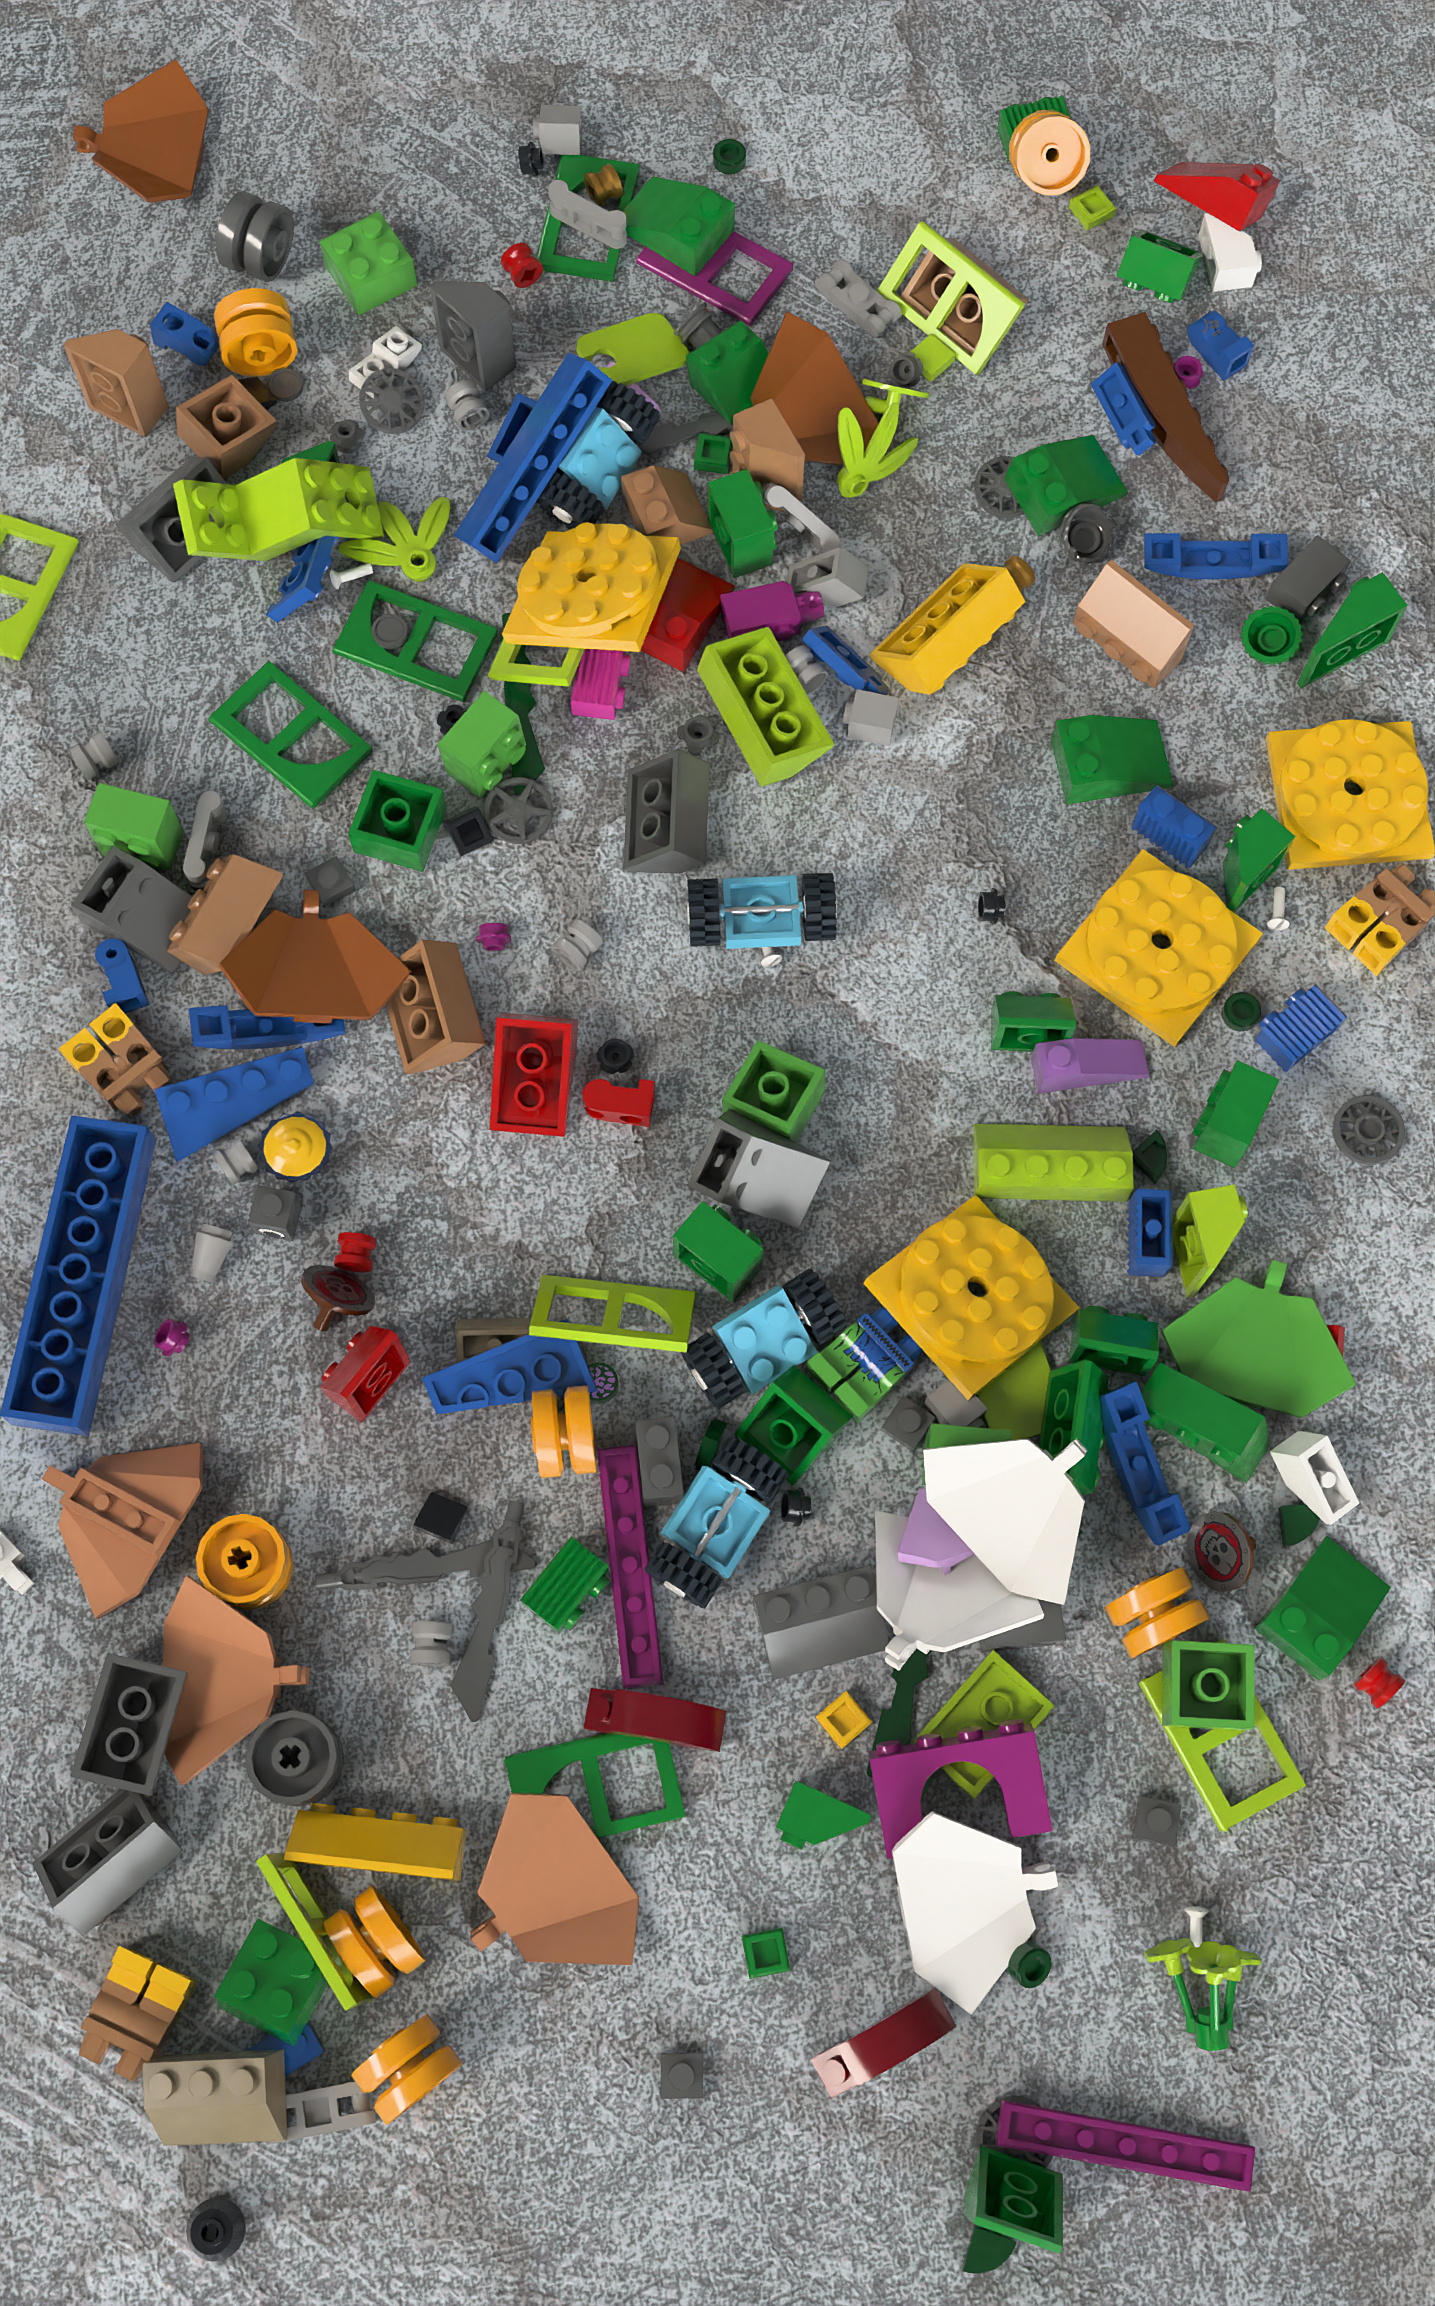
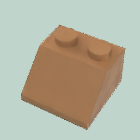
(225, 425)
(664, 504)

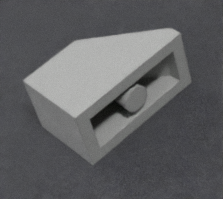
(833, 574)

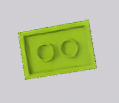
(985, 1699)

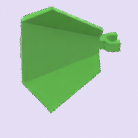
(1260, 1347)

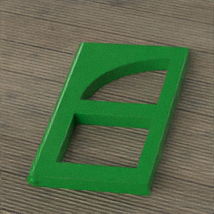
(572, 171)
(359, 646)
(307, 781)
(535, 1769)

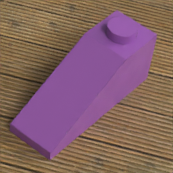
(1086, 1063)

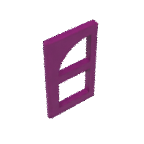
(701, 283)

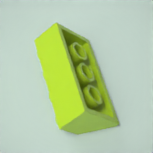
(763, 705)
(1052, 1162)

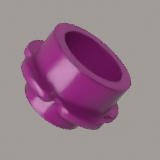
(1190, 366)
(493, 936)
(171, 1337)

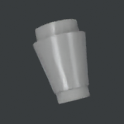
(210, 1251)

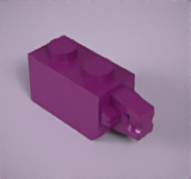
(771, 607)

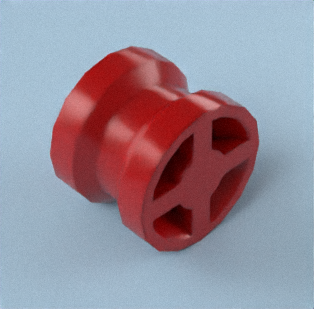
(521, 264)
(355, 1252)
(1379, 1682)

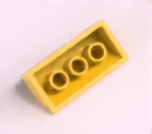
(949, 627)
(377, 1844)

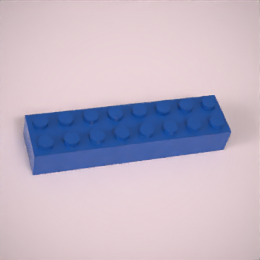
(79, 1276)

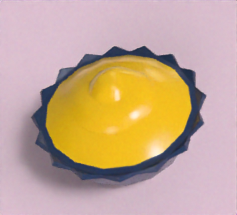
(295, 1146)

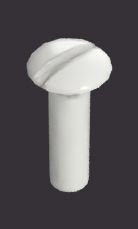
(350, 574)
(1278, 921)
(770, 958)
(1196, 1923)

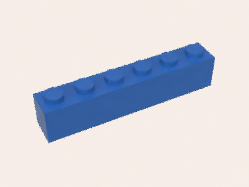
(533, 457)

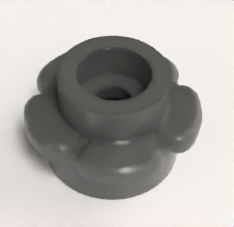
(899, 373)
(350, 442)

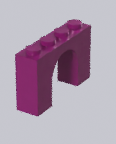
(1005, 1752)

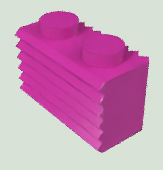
(598, 683)

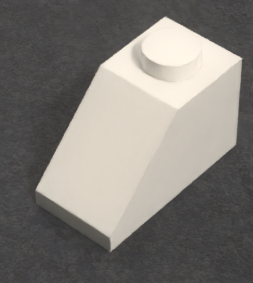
(1228, 255)
(1315, 1475)

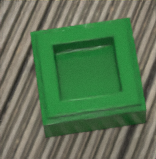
(713, 453)
(765, 1953)

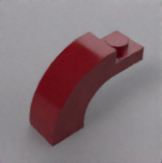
(655, 1718)
(884, 2043)

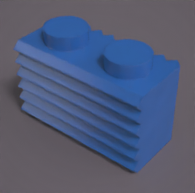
(1173, 826)
(1299, 1027)
(1150, 1233)

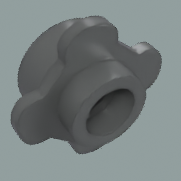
(695, 725)

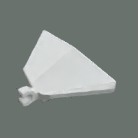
(1011, 1510)
(937, 1608)
(964, 1904)

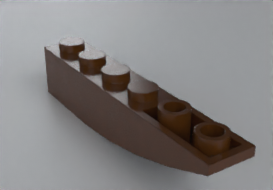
(1177, 424)

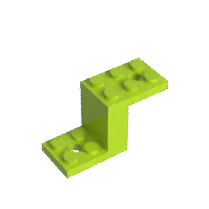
(278, 510)

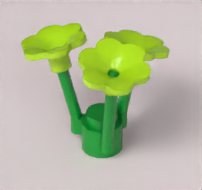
(1217, 1962)

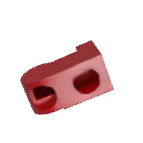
(619, 1103)

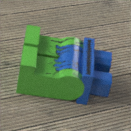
(874, 1353)

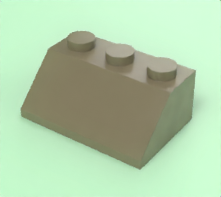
(217, 2097)

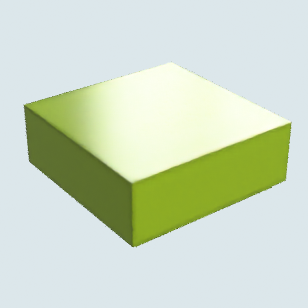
(1092, 207)
(934, 357)

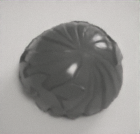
(1086, 533)

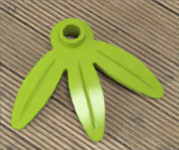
(869, 465)
(407, 545)

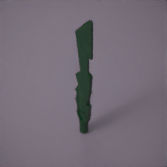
(522, 702)
(897, 1722)

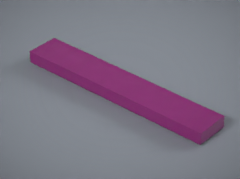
(627, 1559)
(1125, 2145)

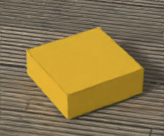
(843, 1720)

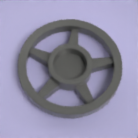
(518, 810)

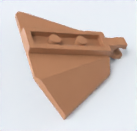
(124, 1517)
(228, 1679)
(555, 1887)

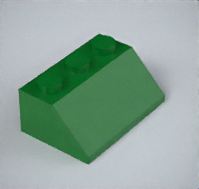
(1074, 1412)

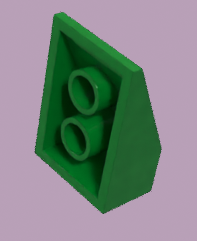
(680, 221)
(1062, 476)
(1357, 628)
(1109, 757)
(1323, 1609)
(1016, 2199)

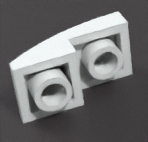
(391, 350)

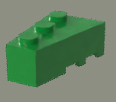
(1206, 1421)

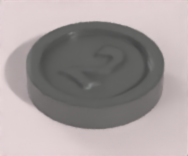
(285, 384)
(389, 631)

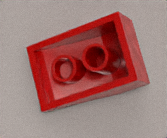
(1224, 190)
(684, 614)
(533, 1073)
(365, 1371)

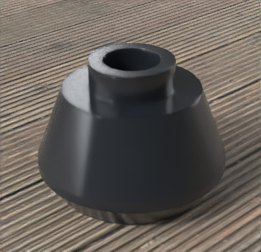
(220, 2216)

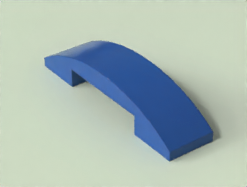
(1215, 559)
(241, 1029)
(1137, 1465)

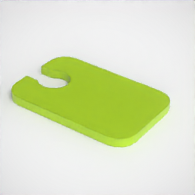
(639, 346)
(1018, 1396)

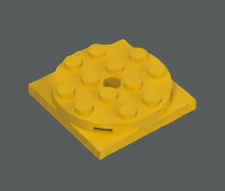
(591, 588)
(1346, 829)
(1153, 984)
(963, 1333)

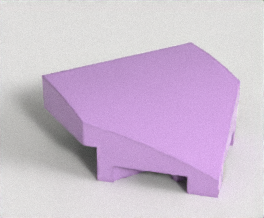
(930, 1539)

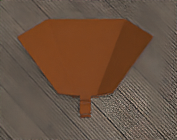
(151, 135)
(811, 388)
(313, 967)

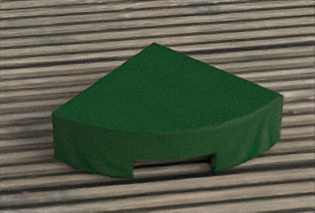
(1151, 1156)
(710, 1444)
(1296, 1523)
(986, 2251)

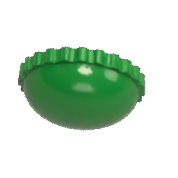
(1271, 635)

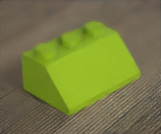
(1204, 1232)

